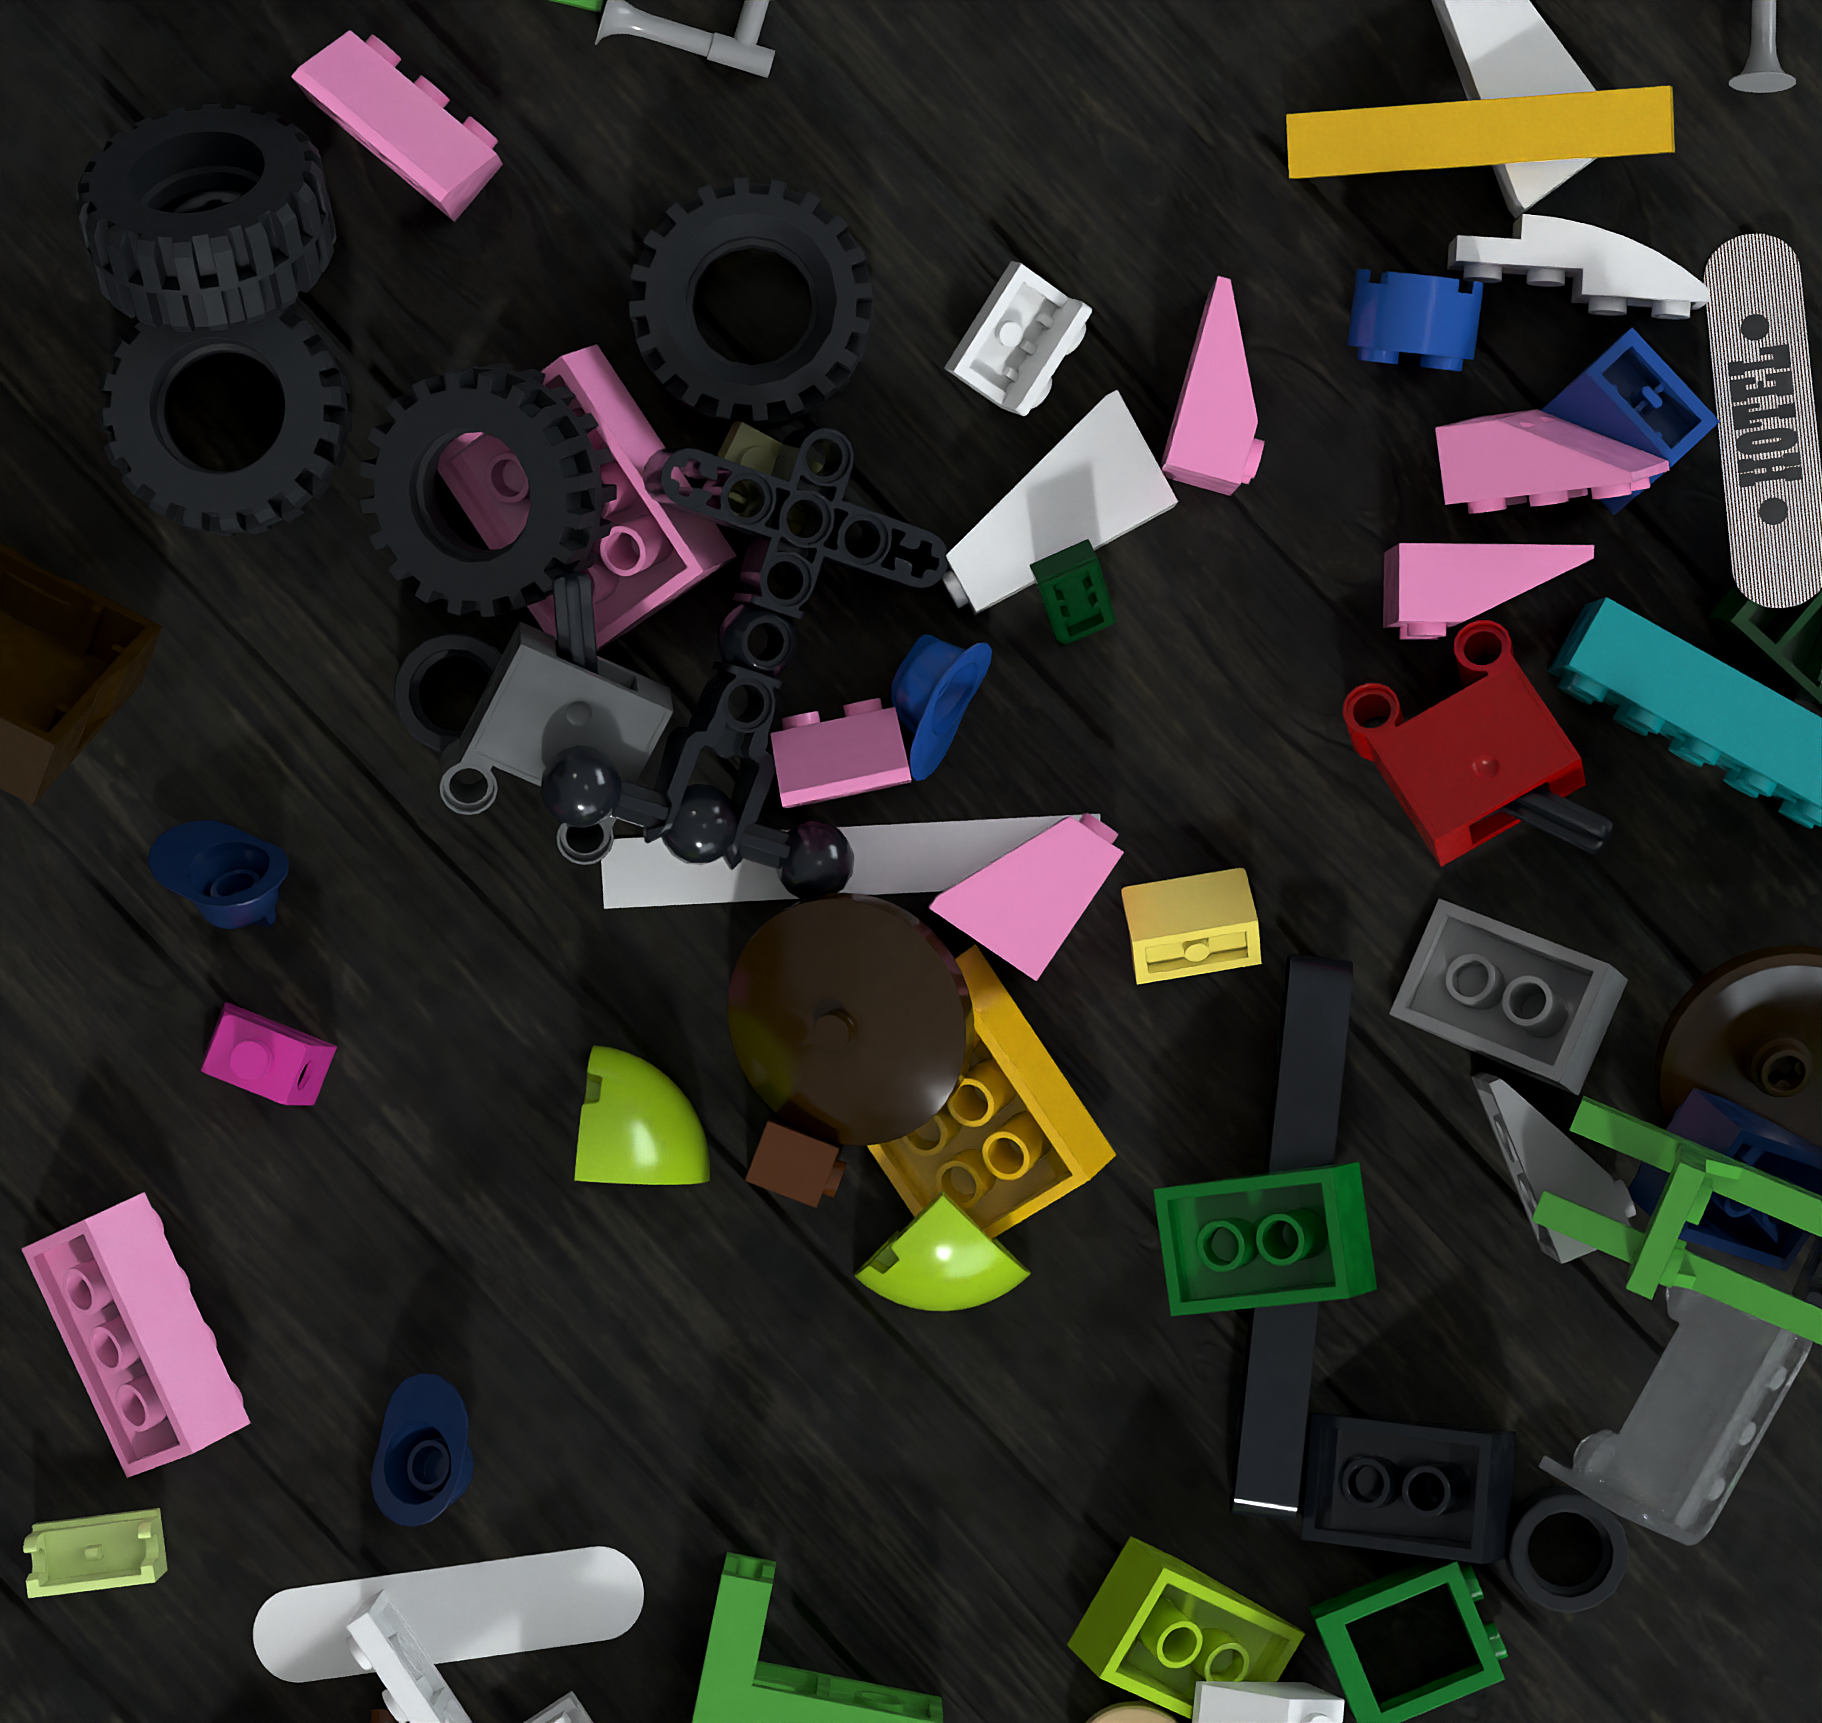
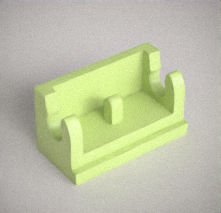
(95, 1552)

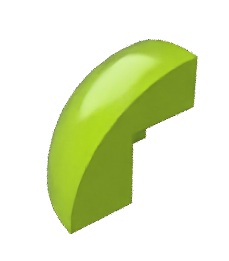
(637, 1126)
(942, 1262)

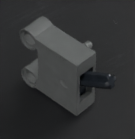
(554, 698)

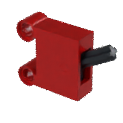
(1478, 755)

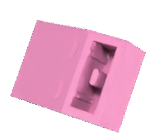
(1535, 454)

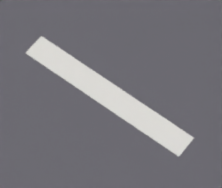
(885, 862)

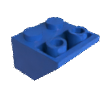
(1636, 401)

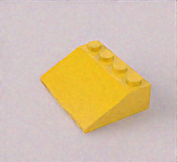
(1008, 1133)

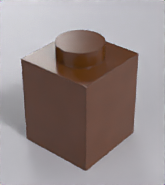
(796, 1164)

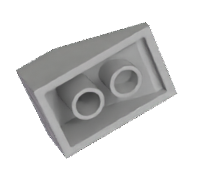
(1509, 996)
(1548, 1160)

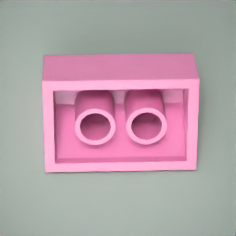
(401, 121)

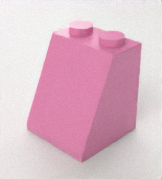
(1034, 892)

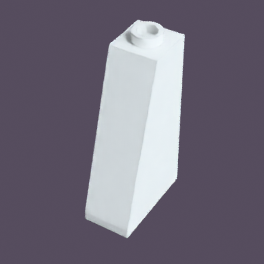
(1509, 53)
(1085, 488)

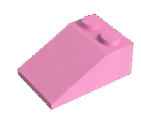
(1216, 410)
(1447, 584)
(839, 755)

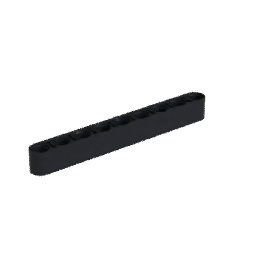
(1283, 1336)

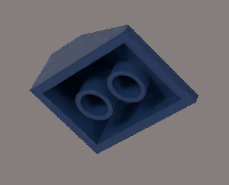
(1755, 1142)

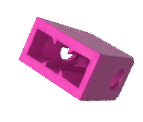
(267, 1057)

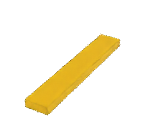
(1481, 132)

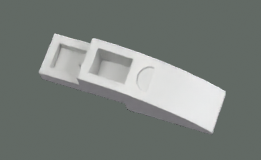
(1604, 266)

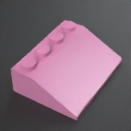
(651, 548)

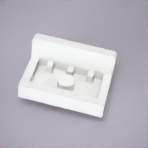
(1019, 340)

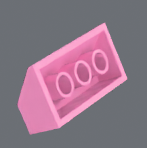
(136, 1336)

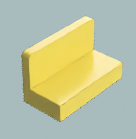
(1191, 925)

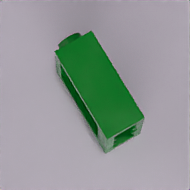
(1465, 1590)

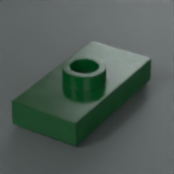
(1073, 593)

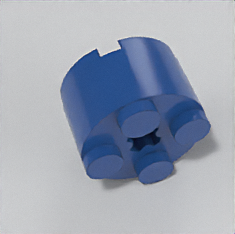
(1414, 317)

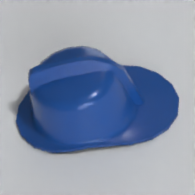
(933, 695)

